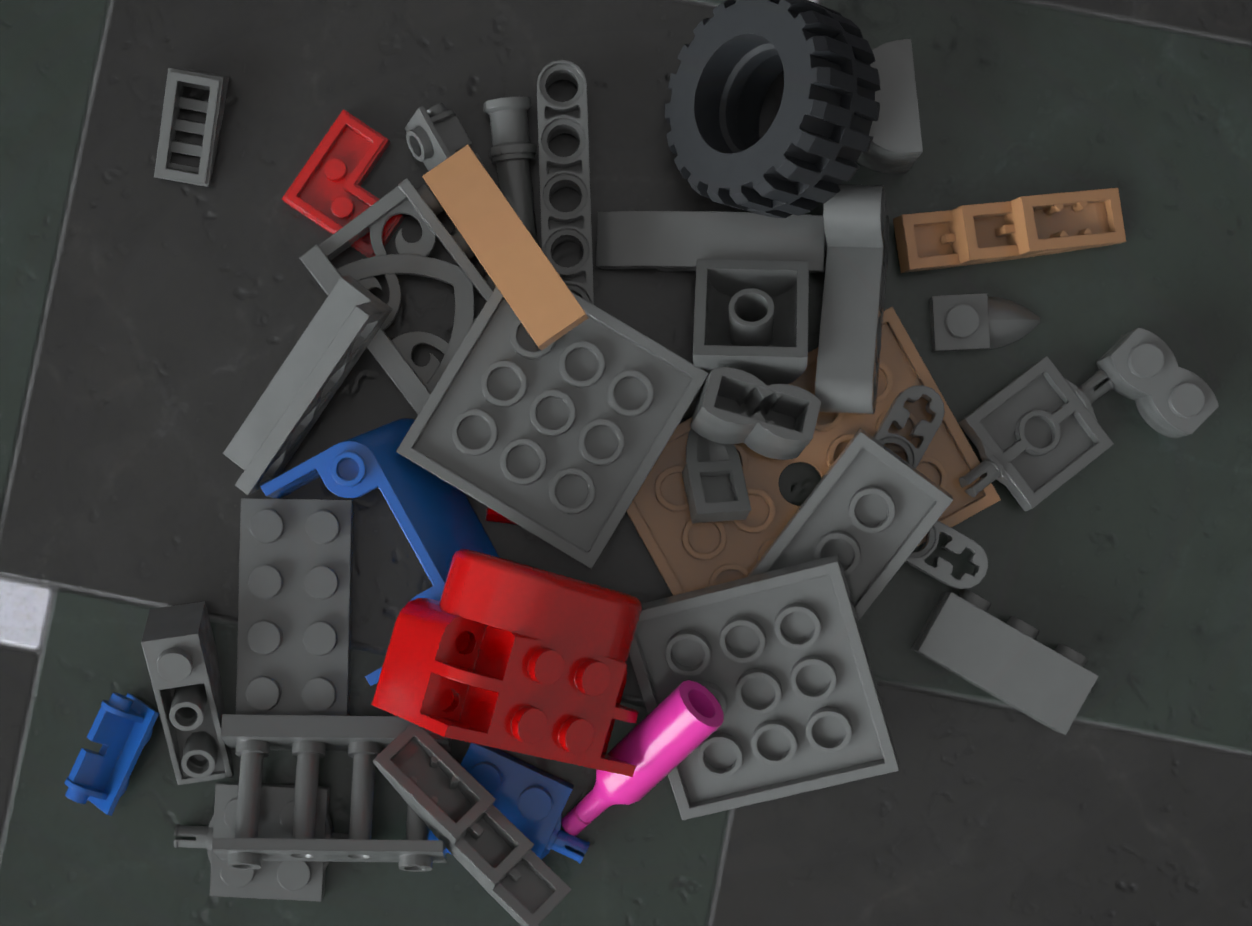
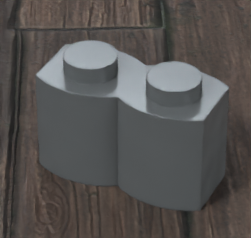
(1165, 395)
(767, 418)

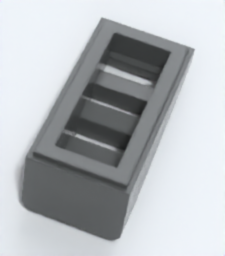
(174, 100)

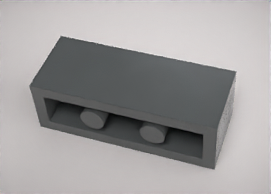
(1006, 659)

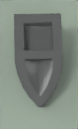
(977, 322)
(714, 481)

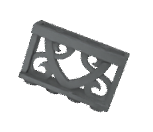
(396, 354)

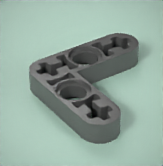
(956, 541)

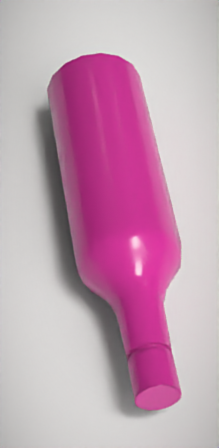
(654, 748)

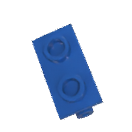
(103, 776)

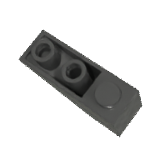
(188, 690)

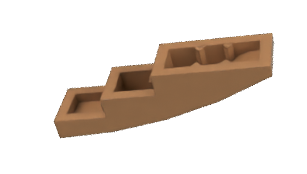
(1009, 229)
(505, 248)

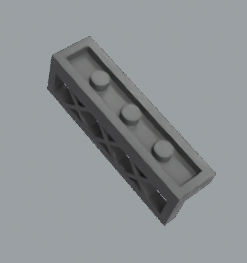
(306, 383)

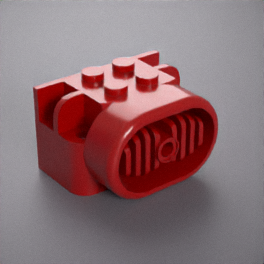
(514, 662)

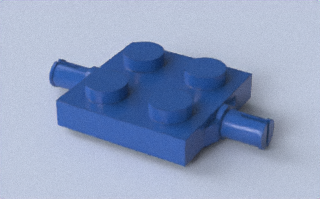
(526, 798)

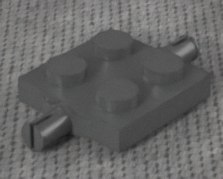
(1036, 433)
(275, 878)

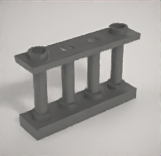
(309, 740)

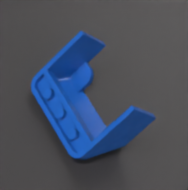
(428, 509)

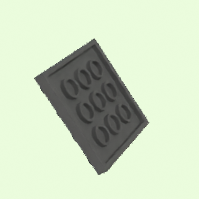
(554, 431)
(788, 677)

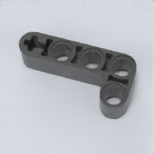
(853, 299)

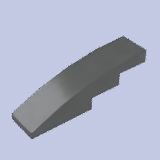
(678, 238)
(471, 826)

